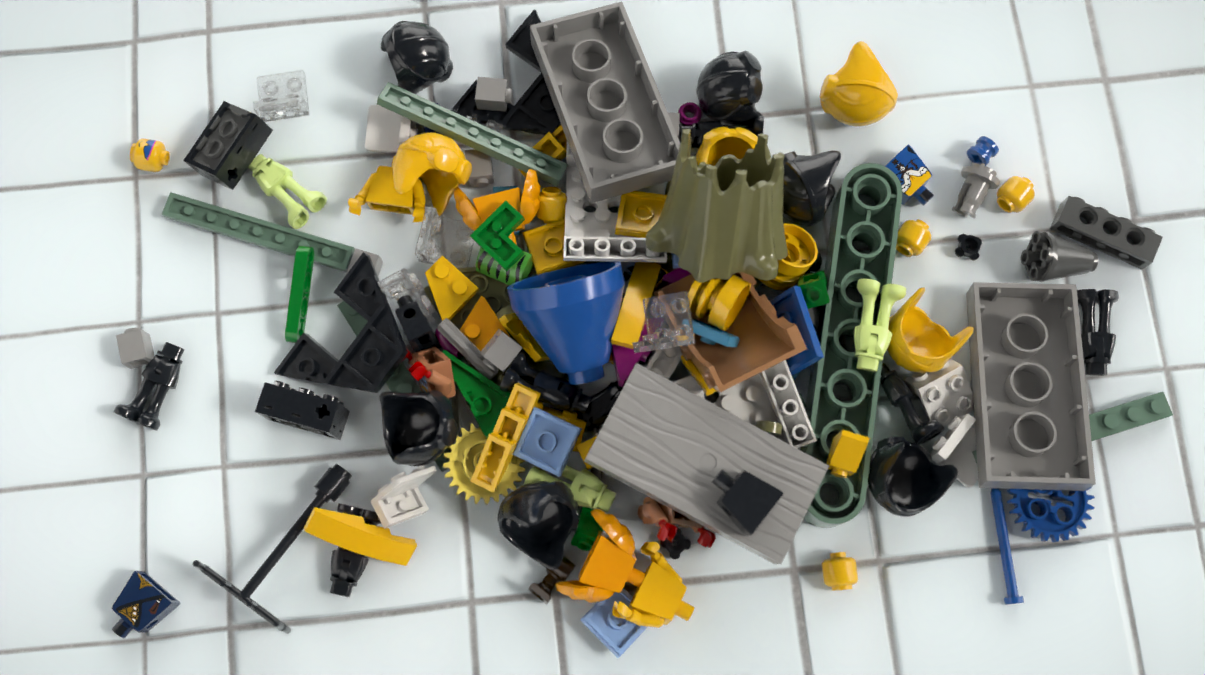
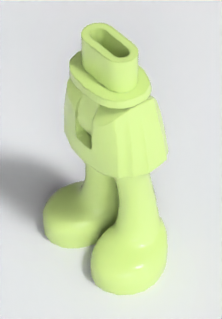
(275, 178)
(871, 339)
(585, 486)

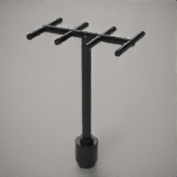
(329, 488)

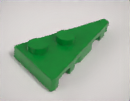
(480, 394)

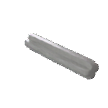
(465, 347)

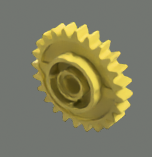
(464, 461)

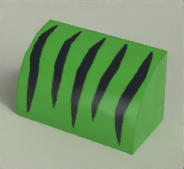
(520, 270)

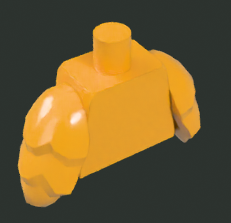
(525, 203)
(607, 564)

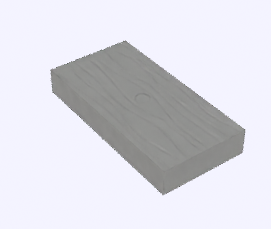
(606, 101)
(1029, 387)
(677, 443)

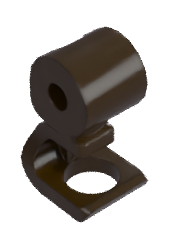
(544, 589)

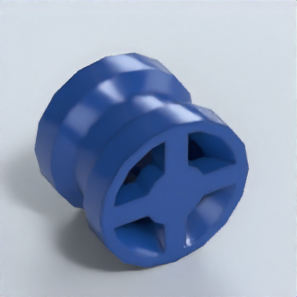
(983, 150)

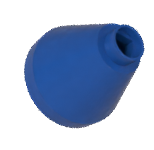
(572, 315)

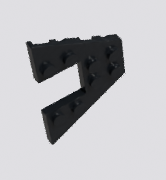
(535, 108)
(373, 352)

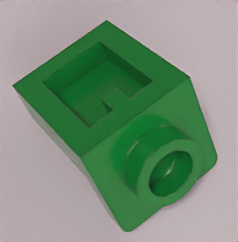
(814, 289)
(586, 530)

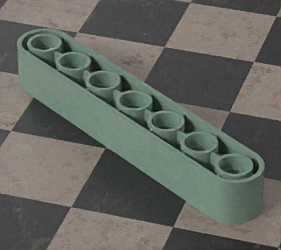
(843, 268)

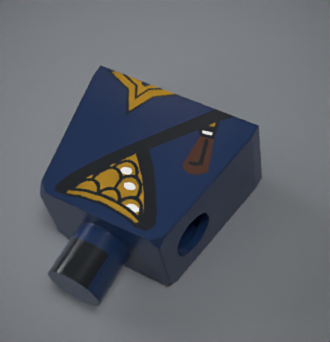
(142, 604)

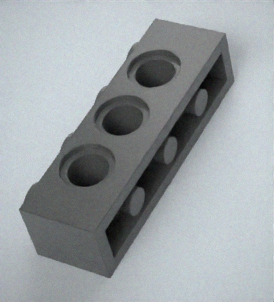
(1144, 239)

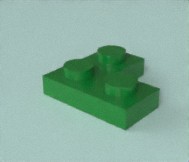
(494, 233)

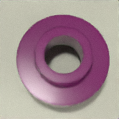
(690, 108)

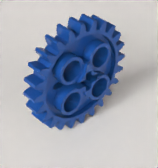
(1047, 522)

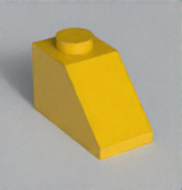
(846, 453)

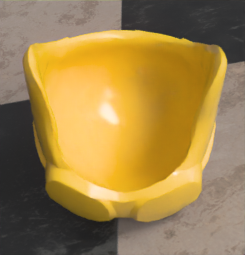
(859, 90)
(725, 141)
(436, 162)
(918, 341)

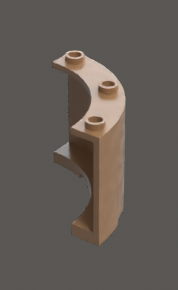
(761, 345)

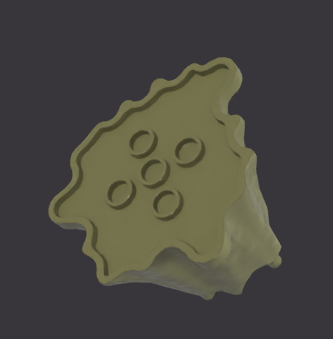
(724, 214)

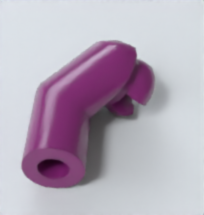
(446, 345)

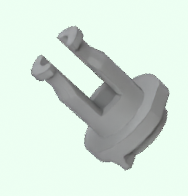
(977, 182)

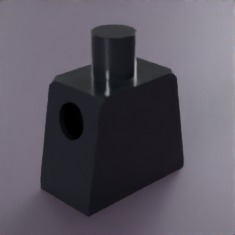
(415, 325)
(746, 499)

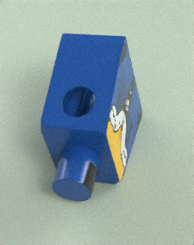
(912, 175)

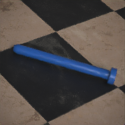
(1005, 550)

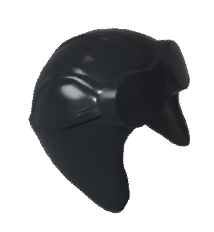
(417, 55)
(731, 88)
(808, 186)
(417, 426)
(906, 478)
(539, 520)

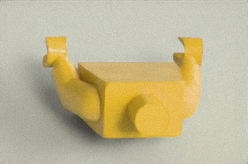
(381, 195)
(658, 595)

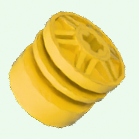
(801, 255)
(719, 298)

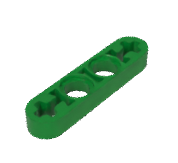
(299, 293)

